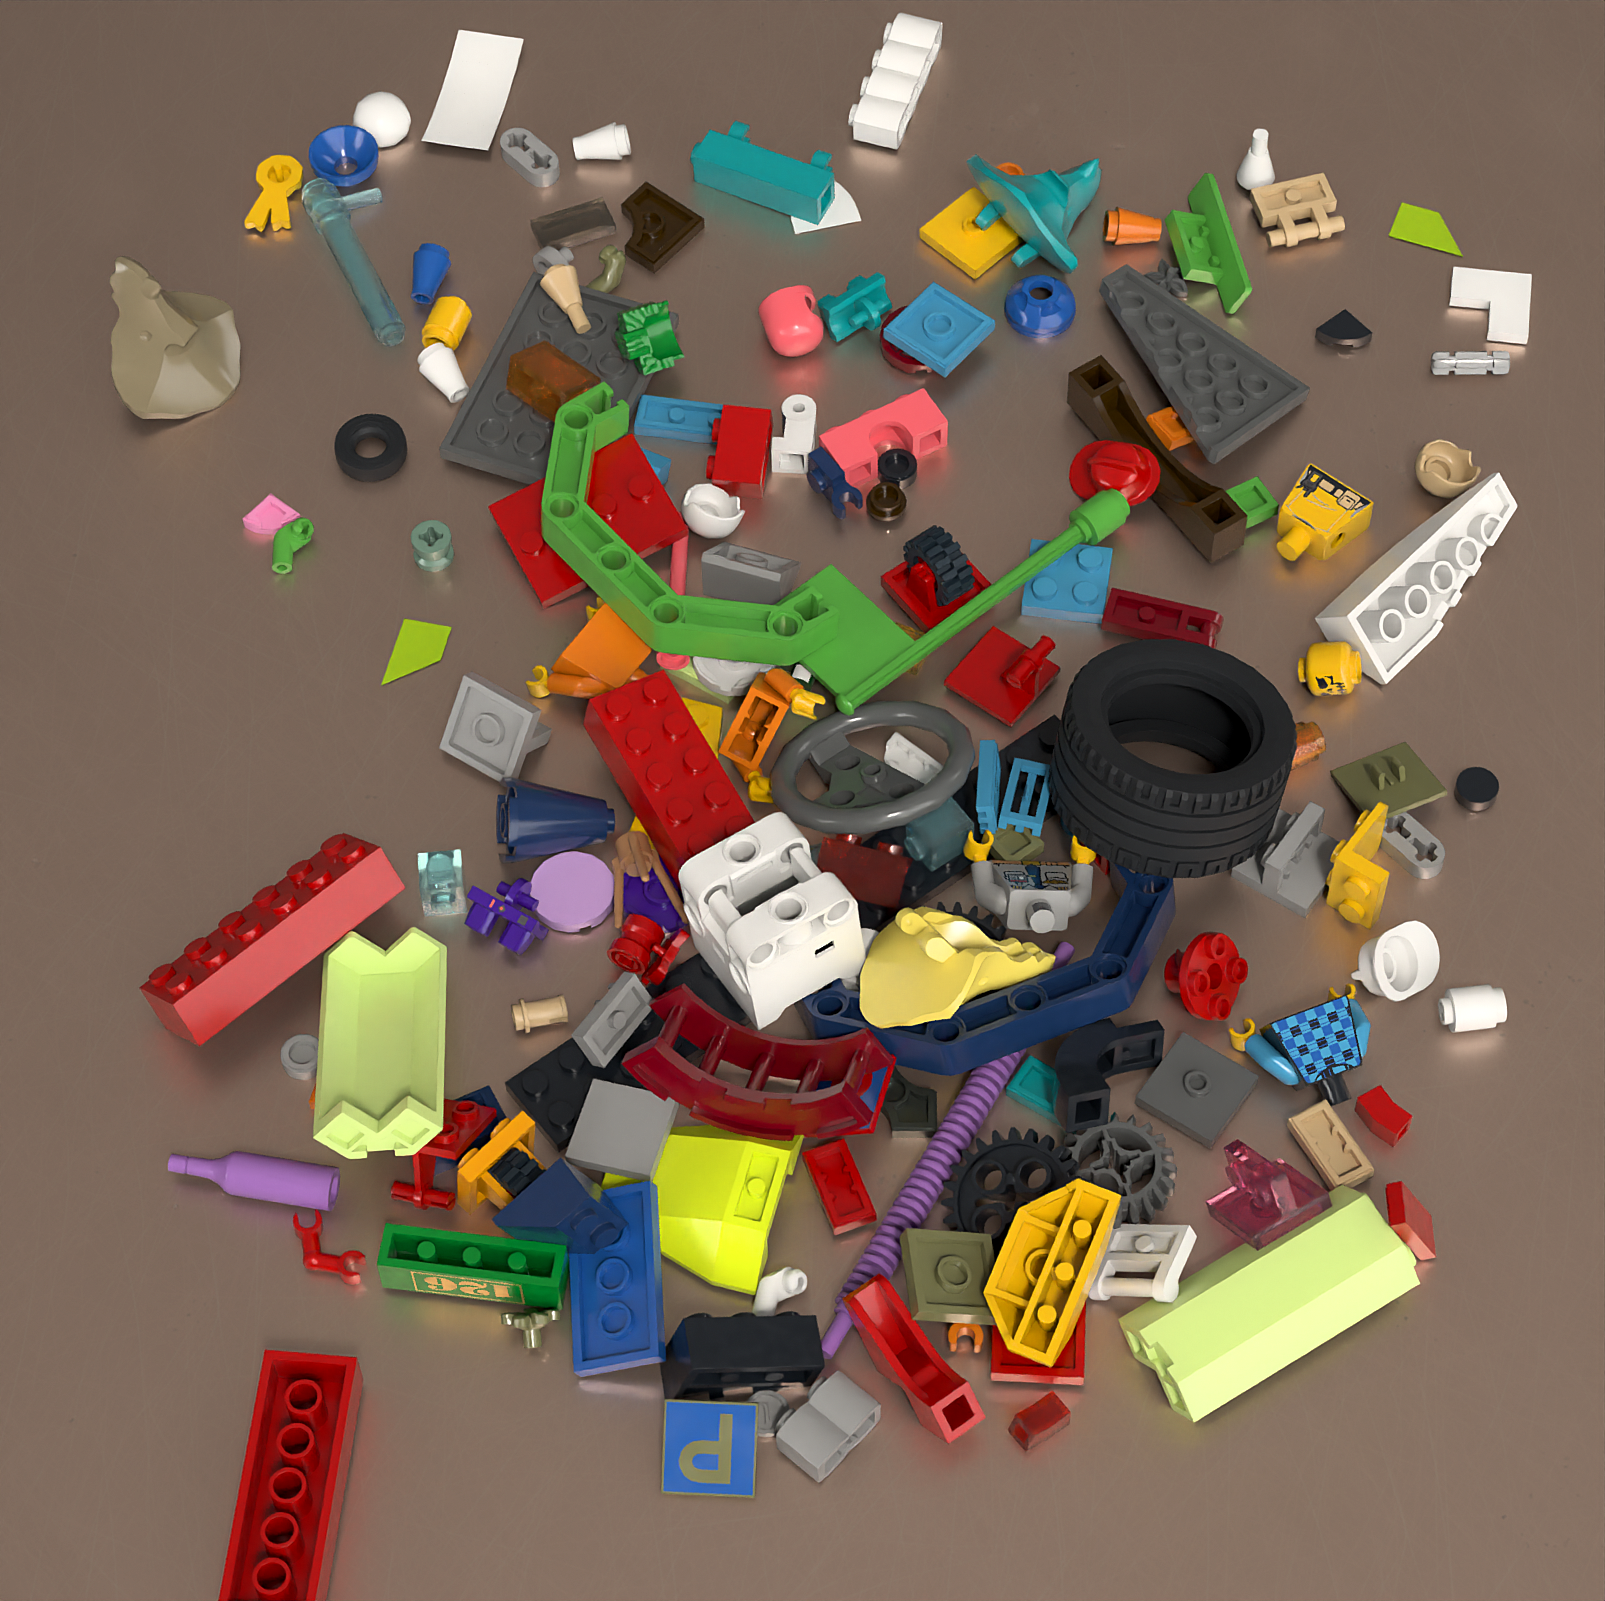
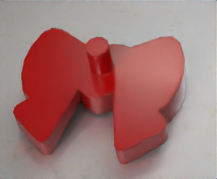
(667, 954)

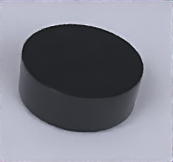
(897, 467)
(1476, 788)

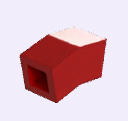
(1383, 1116)

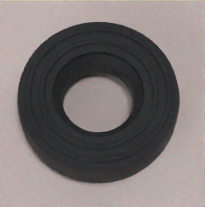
(366, 427)

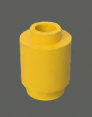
(446, 322)

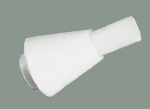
(1256, 167)

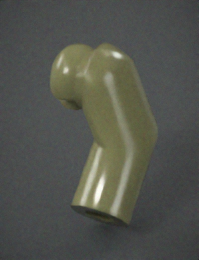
(613, 270)

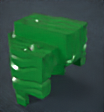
(648, 337)

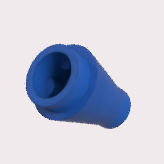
(429, 270)

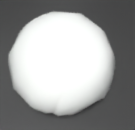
(383, 117)
(710, 511)

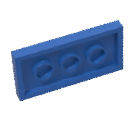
(620, 1291)

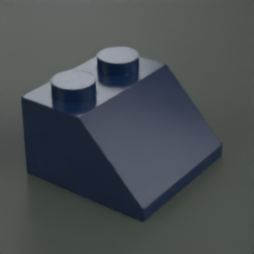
(563, 1210)

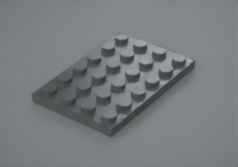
(501, 430)

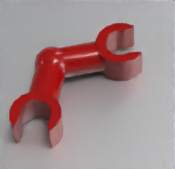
(316, 1260)

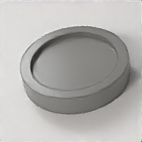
(771, 1409)

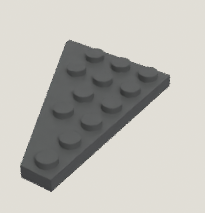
(1207, 374)

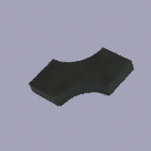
(910, 1108)

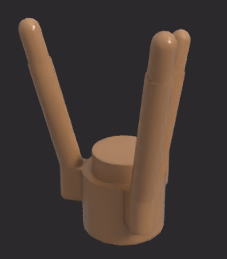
(637, 860)

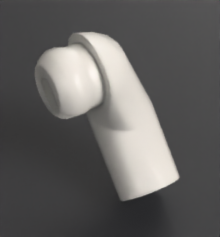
(776, 1288)

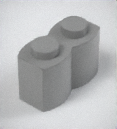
(827, 1425)

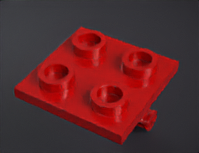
(1004, 675)
(461, 1126)

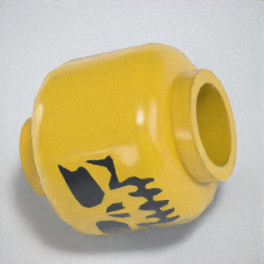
(1330, 668)

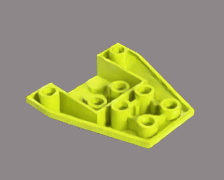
(718, 1201)

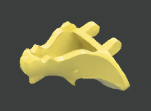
(935, 963)

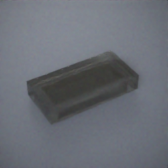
(574, 225)

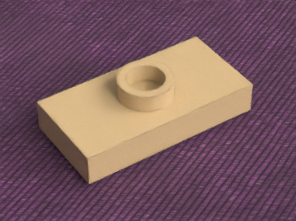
(1330, 1146)

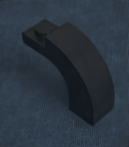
(1094, 1055)

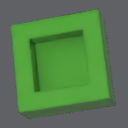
(1254, 501)

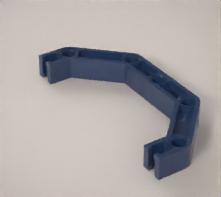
(1028, 1010)

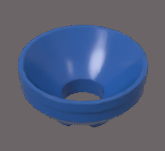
(342, 146)
(1040, 317)

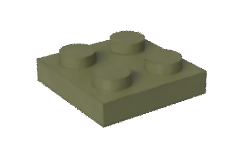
(947, 1275)

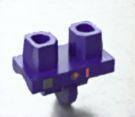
(488, 909)

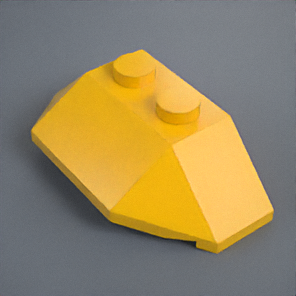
(1050, 1268)

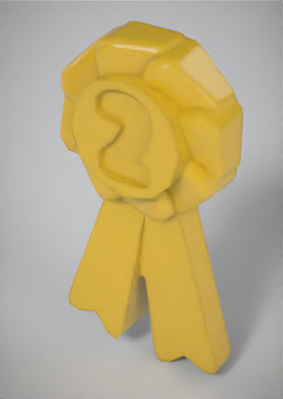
(278, 179)

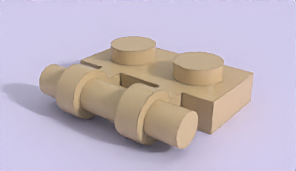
(1295, 200)

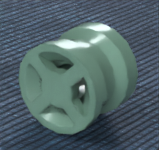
(441, 551)

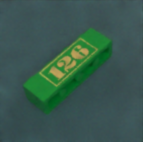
(473, 1266)

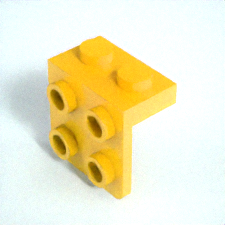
(1355, 881)

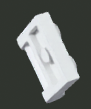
(1144, 1249)

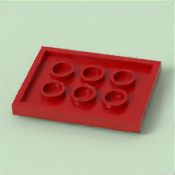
(621, 493)

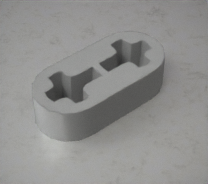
(524, 161)
(1410, 842)

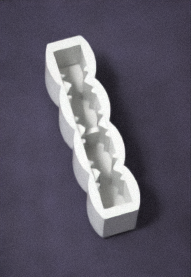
(896, 80)

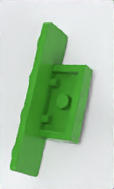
(1208, 245)

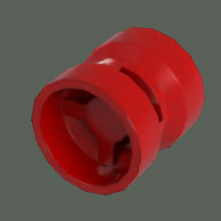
(633, 948)

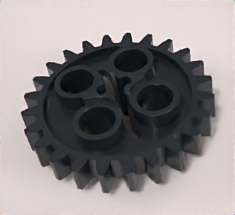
(1016, 1161)

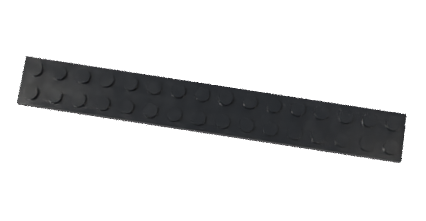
(558, 1083)

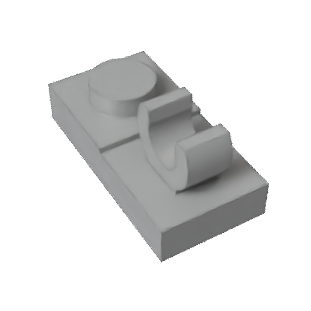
(613, 1019)

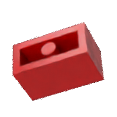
(741, 450)

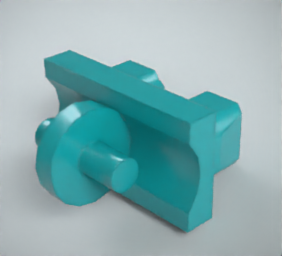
(856, 307)

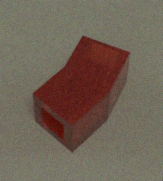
(1039, 1421)

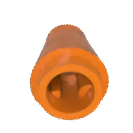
(1130, 227)

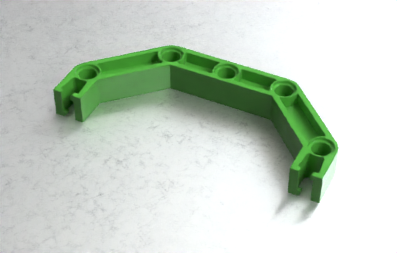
(631, 587)

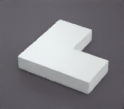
(1501, 292)

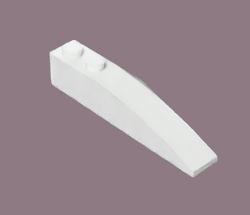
(1408, 590)

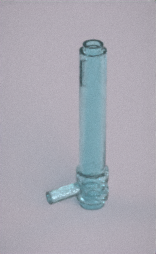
(332, 219)

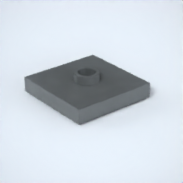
(1196, 1090)

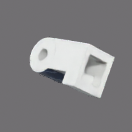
(799, 429)

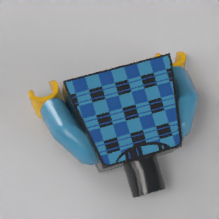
(1312, 1045)

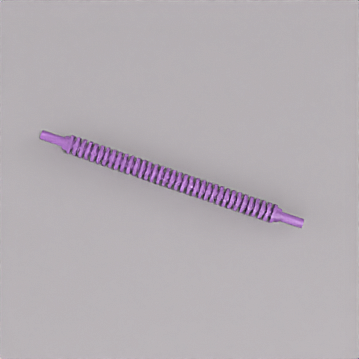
(929, 1175)

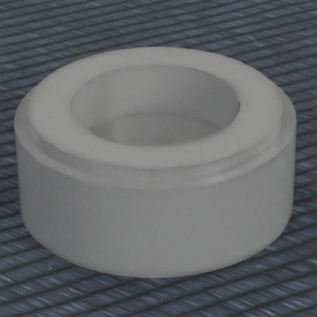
(300, 1056)

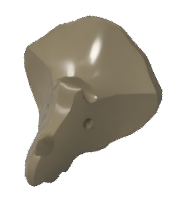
(170, 347)

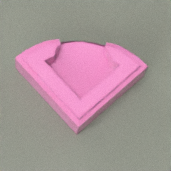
(269, 516)

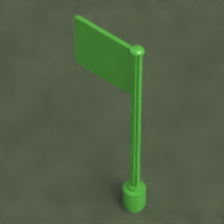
(876, 651)

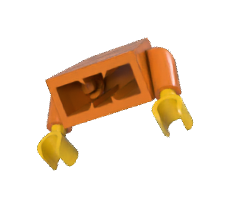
(596, 661)
(758, 723)

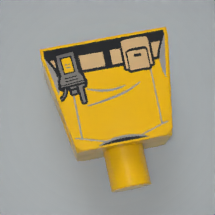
(1321, 516)

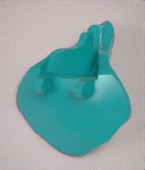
(1037, 207)

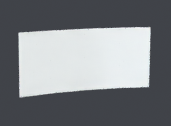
(474, 90)

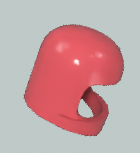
(790, 321)

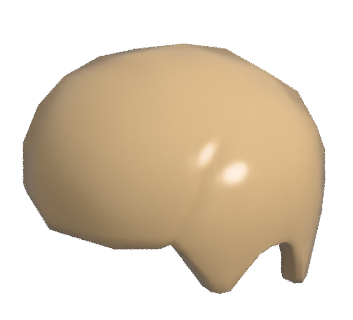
(1445, 469)

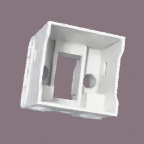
(770, 952)

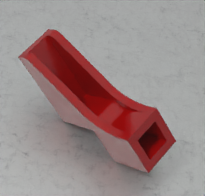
(907, 1358)

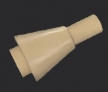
(563, 287)

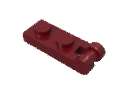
(1159, 618)

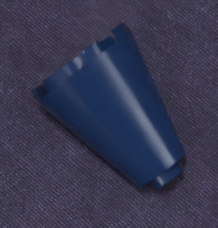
(548, 820)

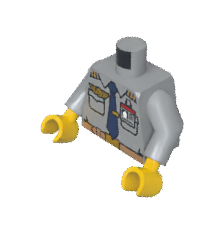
(1031, 892)

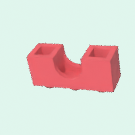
(908, 423)

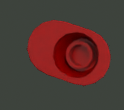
(1116, 466)

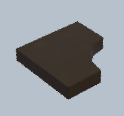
(658, 225)

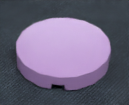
(573, 891)

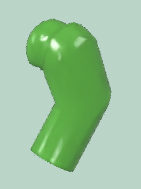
(288, 541)

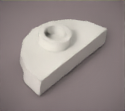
(910, 759)

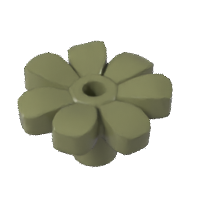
(531, 1323)

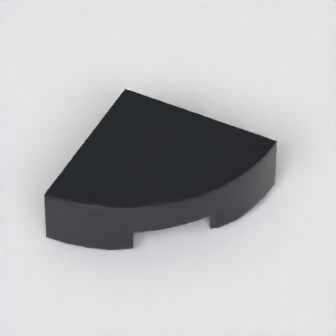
(1343, 330)

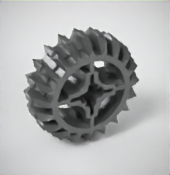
(1141, 1157)

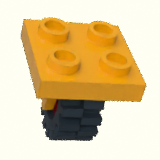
(500, 1167)

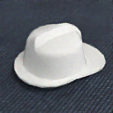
(1399, 961)

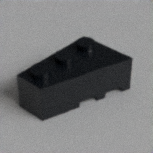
(740, 1353)

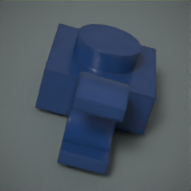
(829, 479)

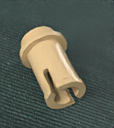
(539, 1013)

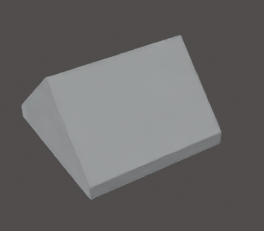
(747, 574)

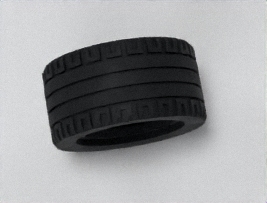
(1161, 817)

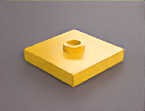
(963, 241)

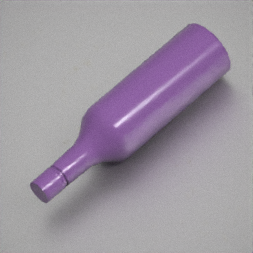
(266, 1178)

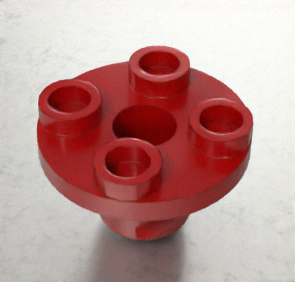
(1207, 975)

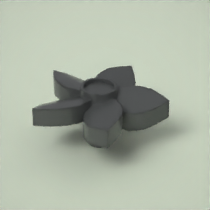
(1169, 279)

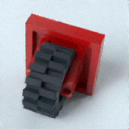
(933, 578)

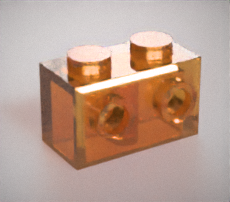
(547, 378)

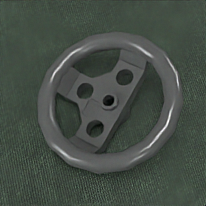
(863, 790)

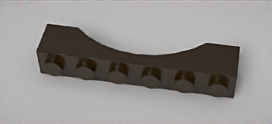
(1196, 507)

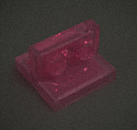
(1264, 1197)

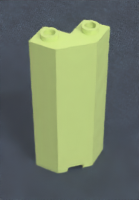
(381, 1045)
(1270, 1304)

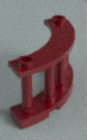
(749, 1109)

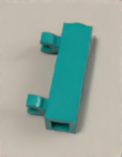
(763, 175)

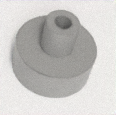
(550, 256)

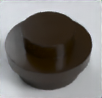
(886, 502)

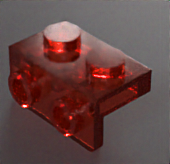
(865, 871)

